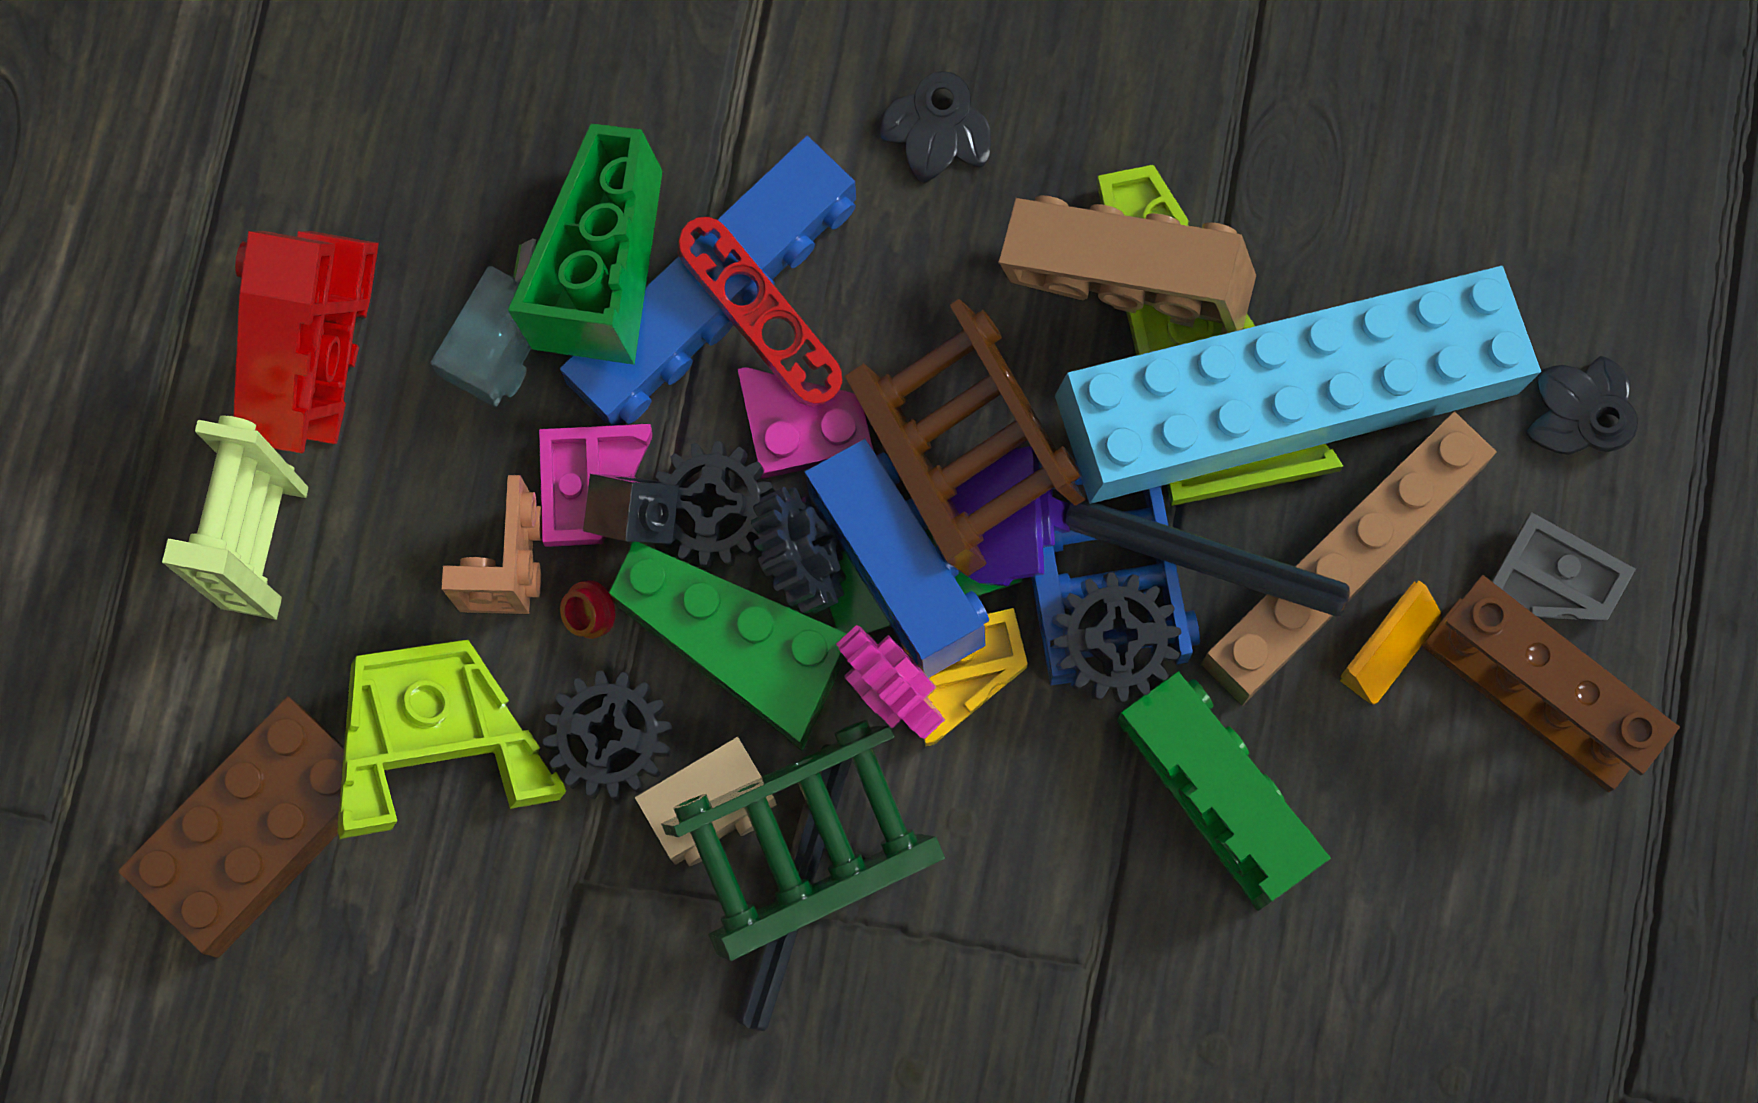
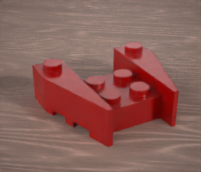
(298, 332)

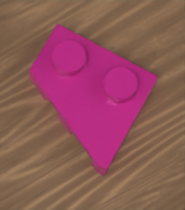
(796, 435)

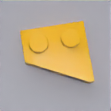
(979, 675)

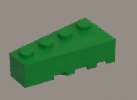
(595, 252)
(739, 640)
(1222, 790)

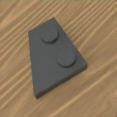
(1561, 574)

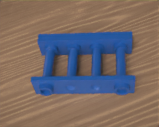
(1052, 587)

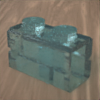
(485, 343)

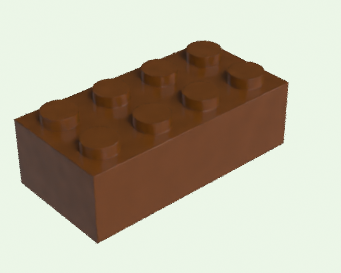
(244, 831)

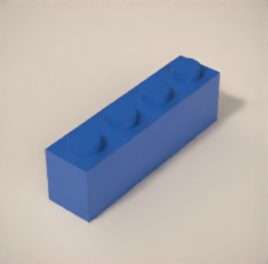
(896, 557)

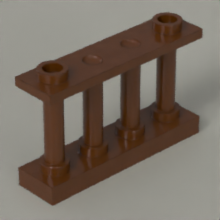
(909, 440)
(1549, 685)

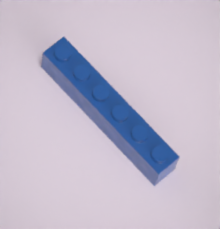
(776, 229)

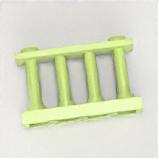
(237, 520)

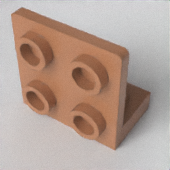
(482, 586)

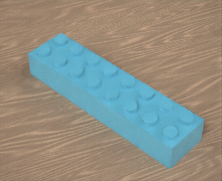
(1295, 383)

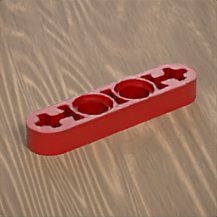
(767, 306)

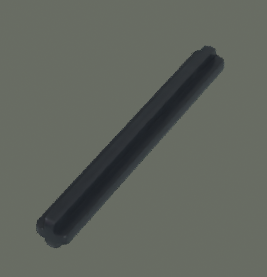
(1209, 557)
(773, 957)

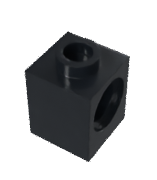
(630, 508)

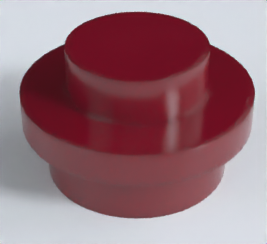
(588, 610)

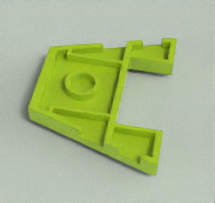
(424, 710)

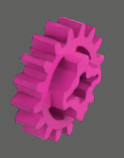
(890, 682)

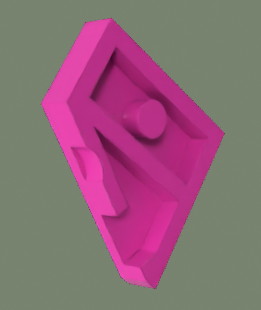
(565, 467)

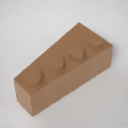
(1130, 261)

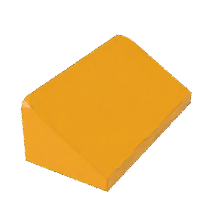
(1393, 644)

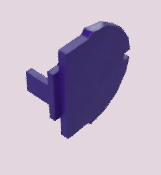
(1017, 543)

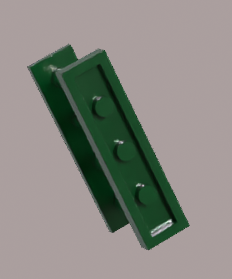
(849, 876)

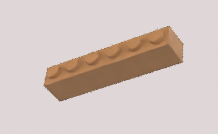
(1352, 554)

